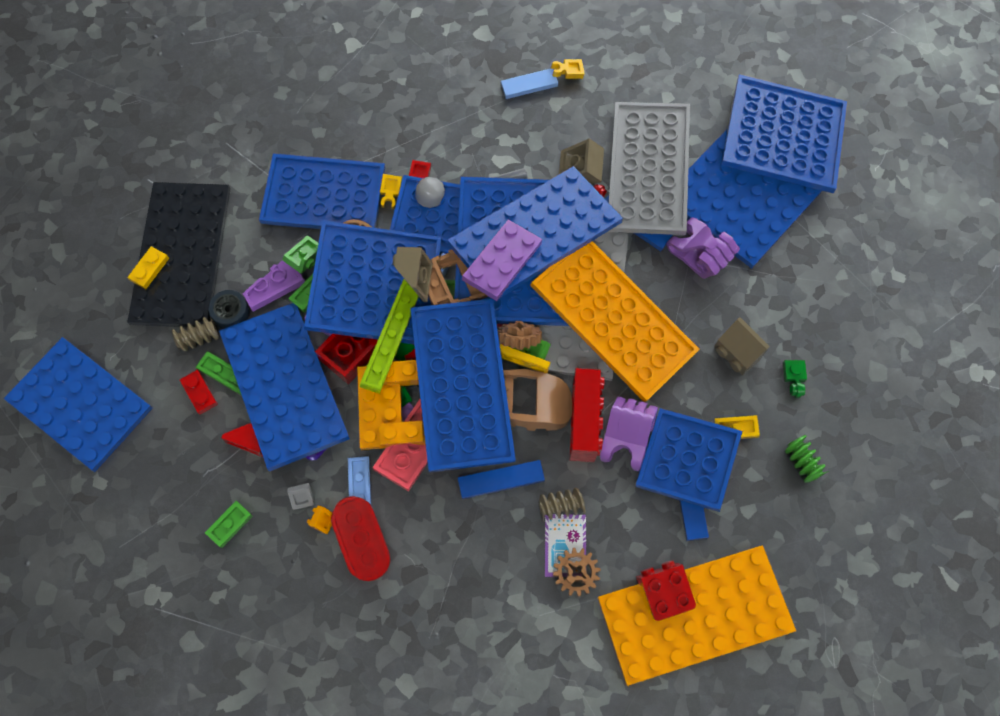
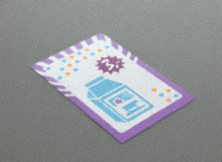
(563, 535)

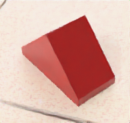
(244, 439)

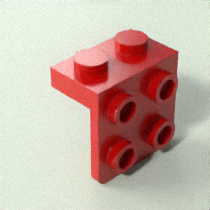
(667, 590)

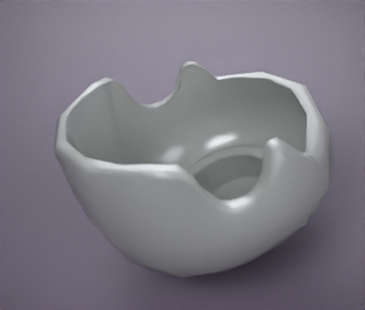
(429, 192)

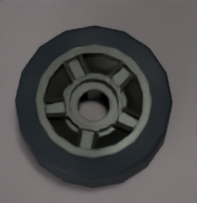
(220, 306)

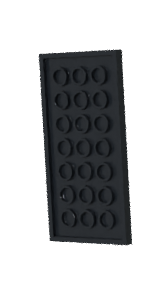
(188, 227)

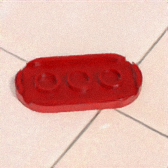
(360, 538)

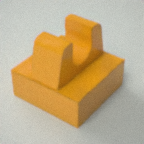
(321, 519)

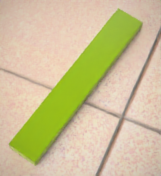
(389, 339)

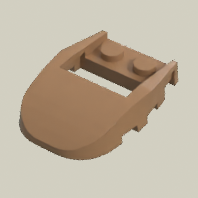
(438, 289)
(552, 401)

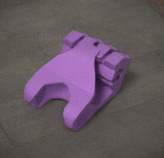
(702, 250)
(629, 429)

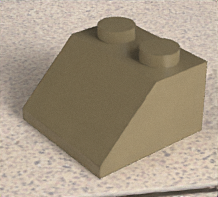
(586, 158)
(415, 269)
(741, 346)

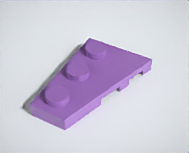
(274, 285)

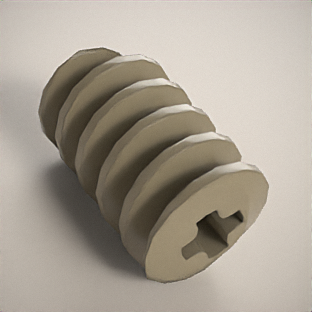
(195, 334)
(561, 503)

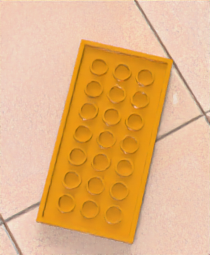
(615, 319)
(734, 609)

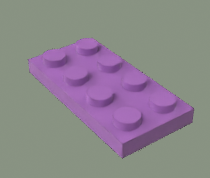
(502, 260)

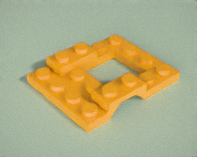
(382, 413)

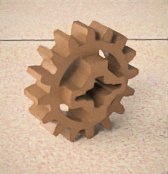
(519, 335)
(584, 579)

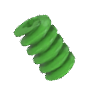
(805, 459)

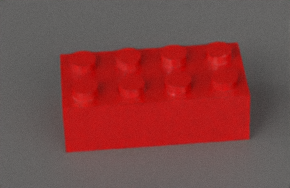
(346, 353)
(585, 418)

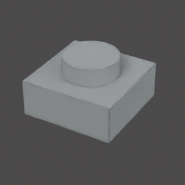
(300, 496)

